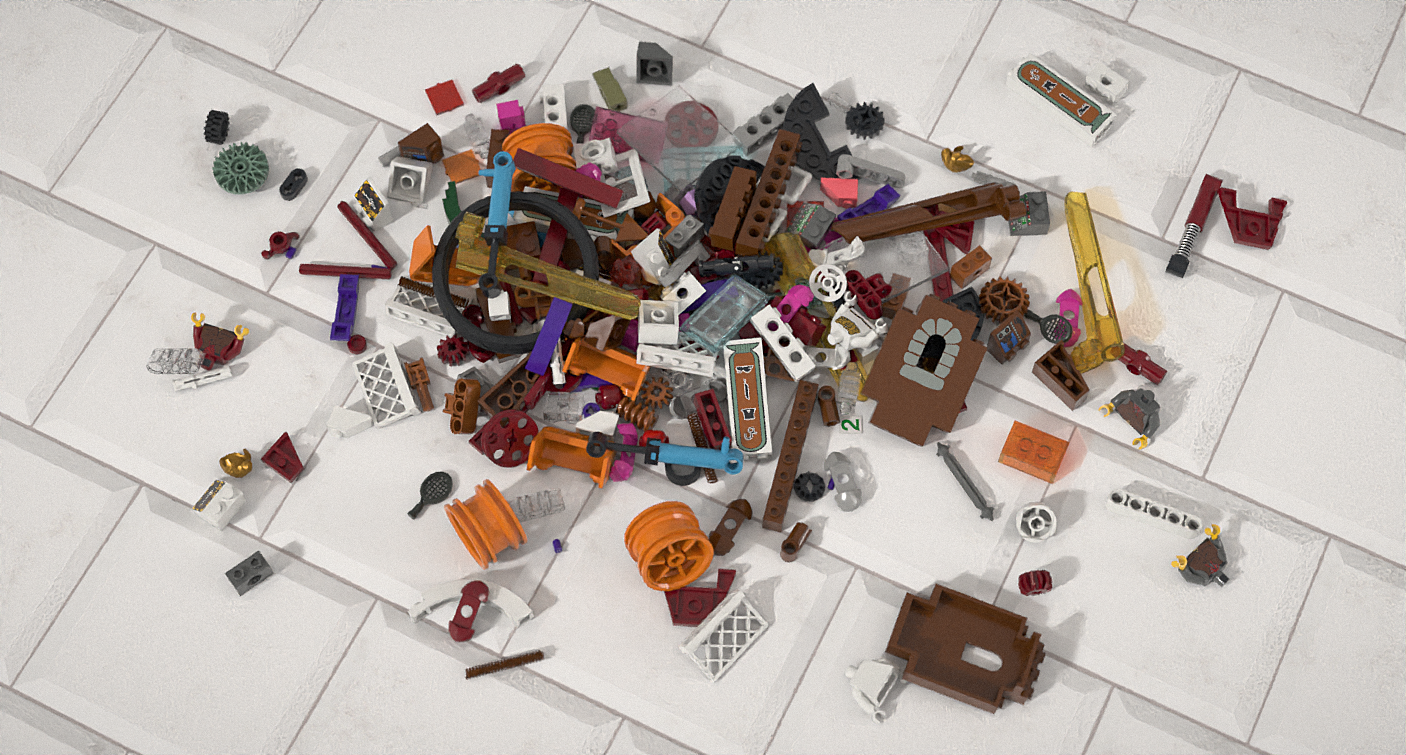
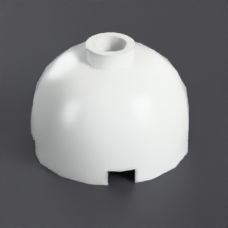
(1035, 522)

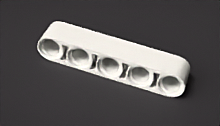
(1164, 513)

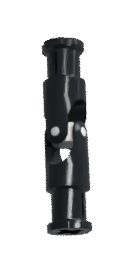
(726, 266)

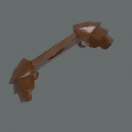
(576, 329)
(722, 537)

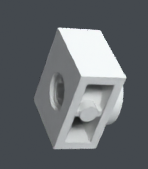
(599, 153)

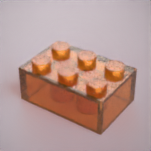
(1033, 452)

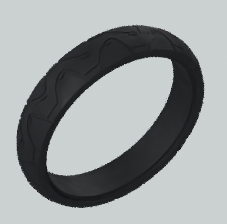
(447, 244)

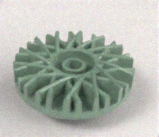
(241, 169)

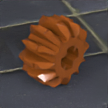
(649, 393)

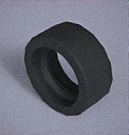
(682, 480)

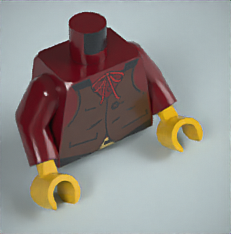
(216, 343)

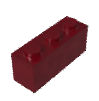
(804, 325)
(711, 418)

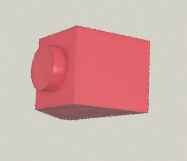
(840, 191)

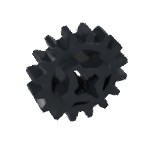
(864, 120)
(765, 276)

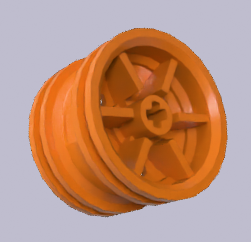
(543, 140)
(485, 524)
(668, 546)

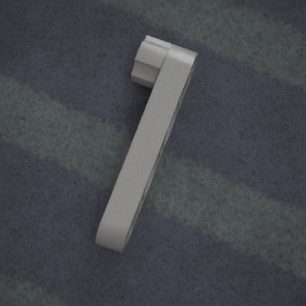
(851, 165)
(694, 252)

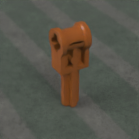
(419, 380)

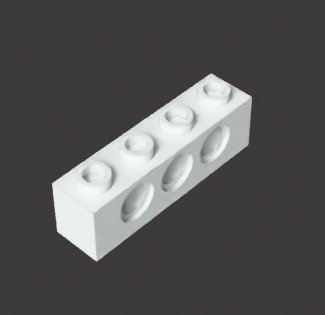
(554, 95)
(796, 369)

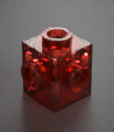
(625, 271)

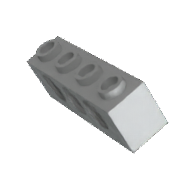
(762, 131)

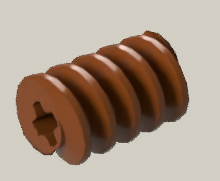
(636, 414)

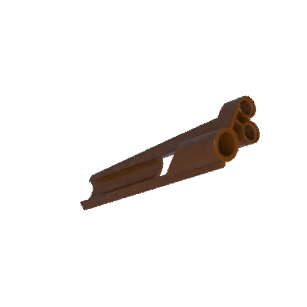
(971, 204)

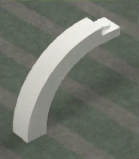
(450, 593)

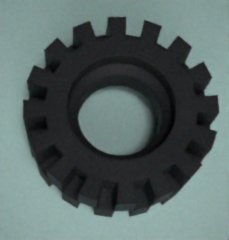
(216, 127)

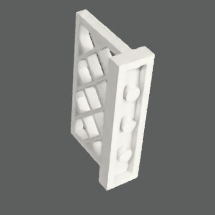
(420, 317)
(678, 359)
(402, 384)
(715, 620)

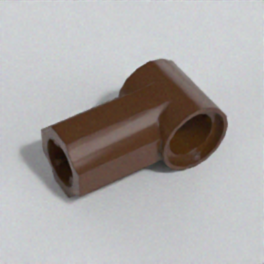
(605, 252)
(828, 406)
(795, 541)

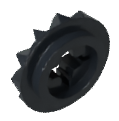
(803, 492)

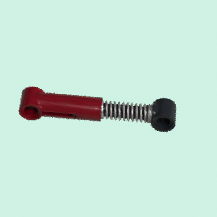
(1194, 225)

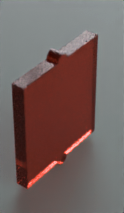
(444, 97)

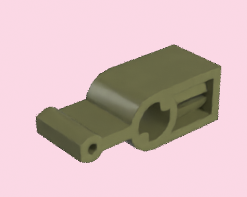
(610, 90)

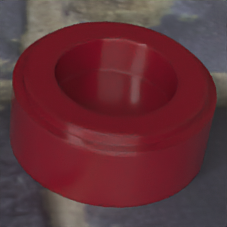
(357, 344)

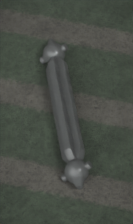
(964, 480)

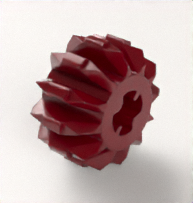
(456, 356)
(1035, 582)

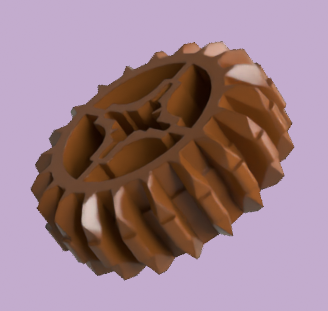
(1018, 300)

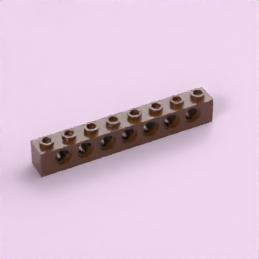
(768, 194)
(790, 456)

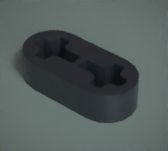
(293, 184)

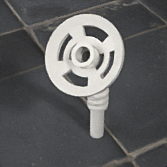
(831, 278)

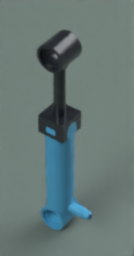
(495, 232)
(672, 453)

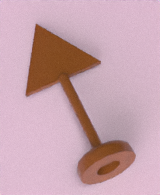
(628, 230)

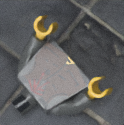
(1138, 410)
(1205, 561)

